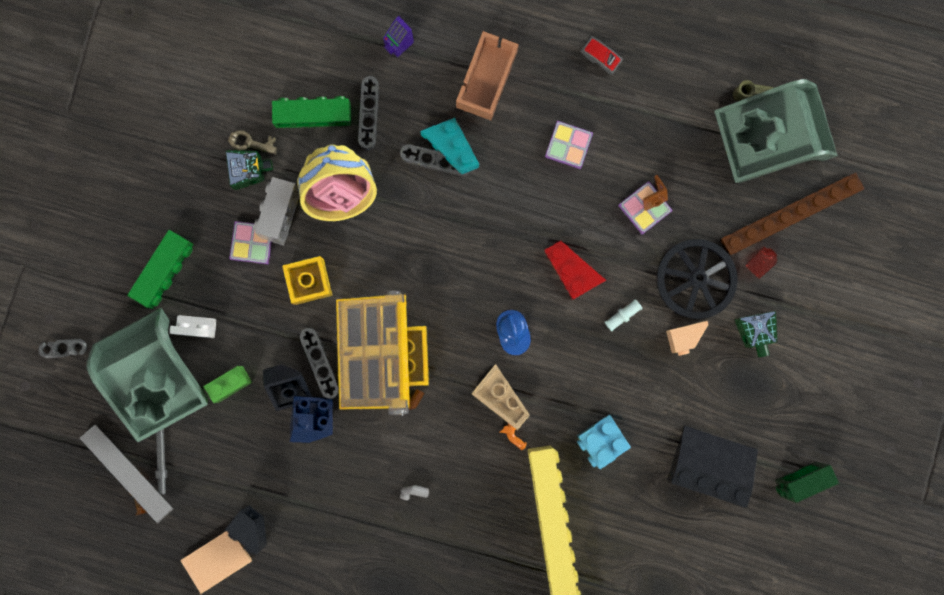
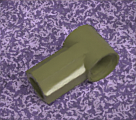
(751, 89)

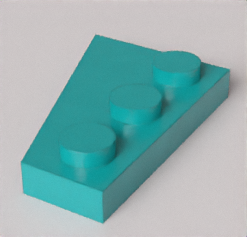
(451, 142)

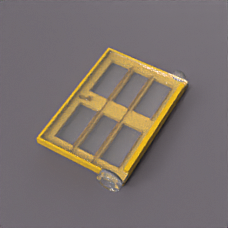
(373, 353)

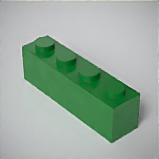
(311, 113)
(160, 270)

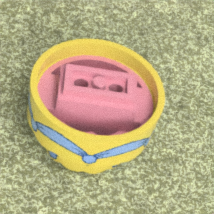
(335, 184)

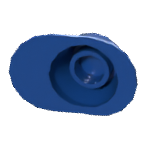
(513, 332)

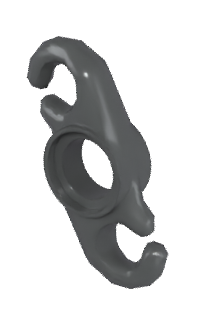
(54, 353)

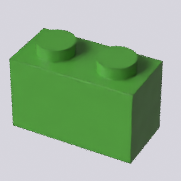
(227, 384)

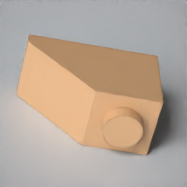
(685, 337)

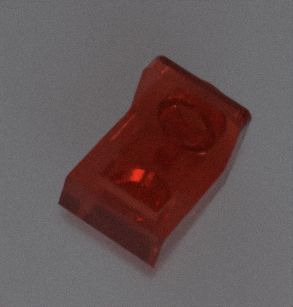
(762, 262)

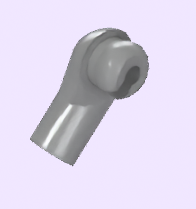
(413, 490)

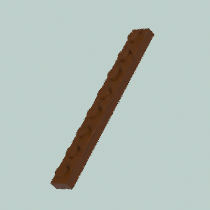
(792, 214)

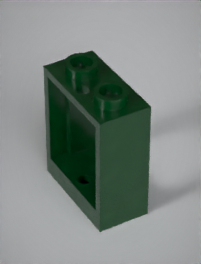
(806, 482)

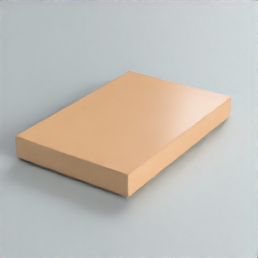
(215, 561)

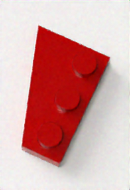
(572, 270)

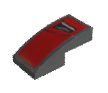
(601, 54)

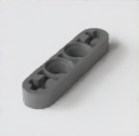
(368, 113)
(434, 164)
(316, 364)

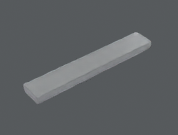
(126, 473)

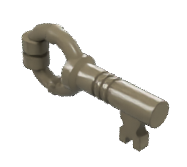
(249, 143)

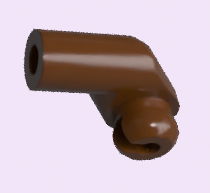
(415, 399)

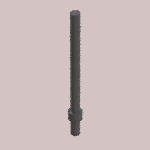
(161, 472)

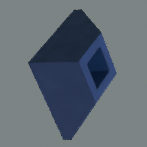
(311, 419)

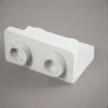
(194, 326)

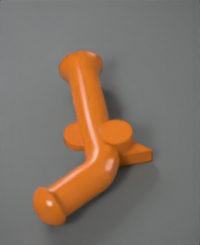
(511, 436)

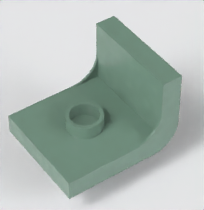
(775, 130)
(144, 376)

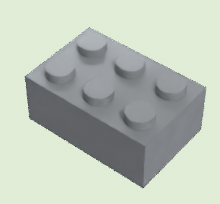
(277, 211)

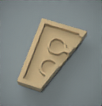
(500, 398)

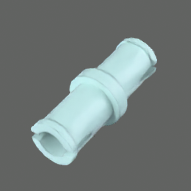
(623, 315)

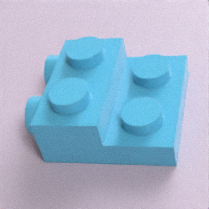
(603, 442)

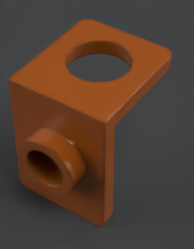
(656, 198)

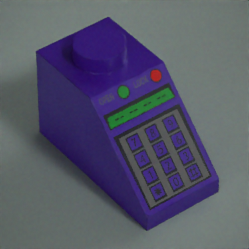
(398, 37)

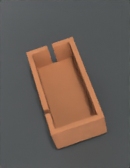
(486, 76)

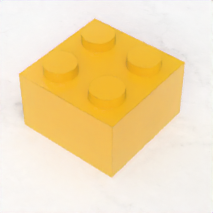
(307, 280)

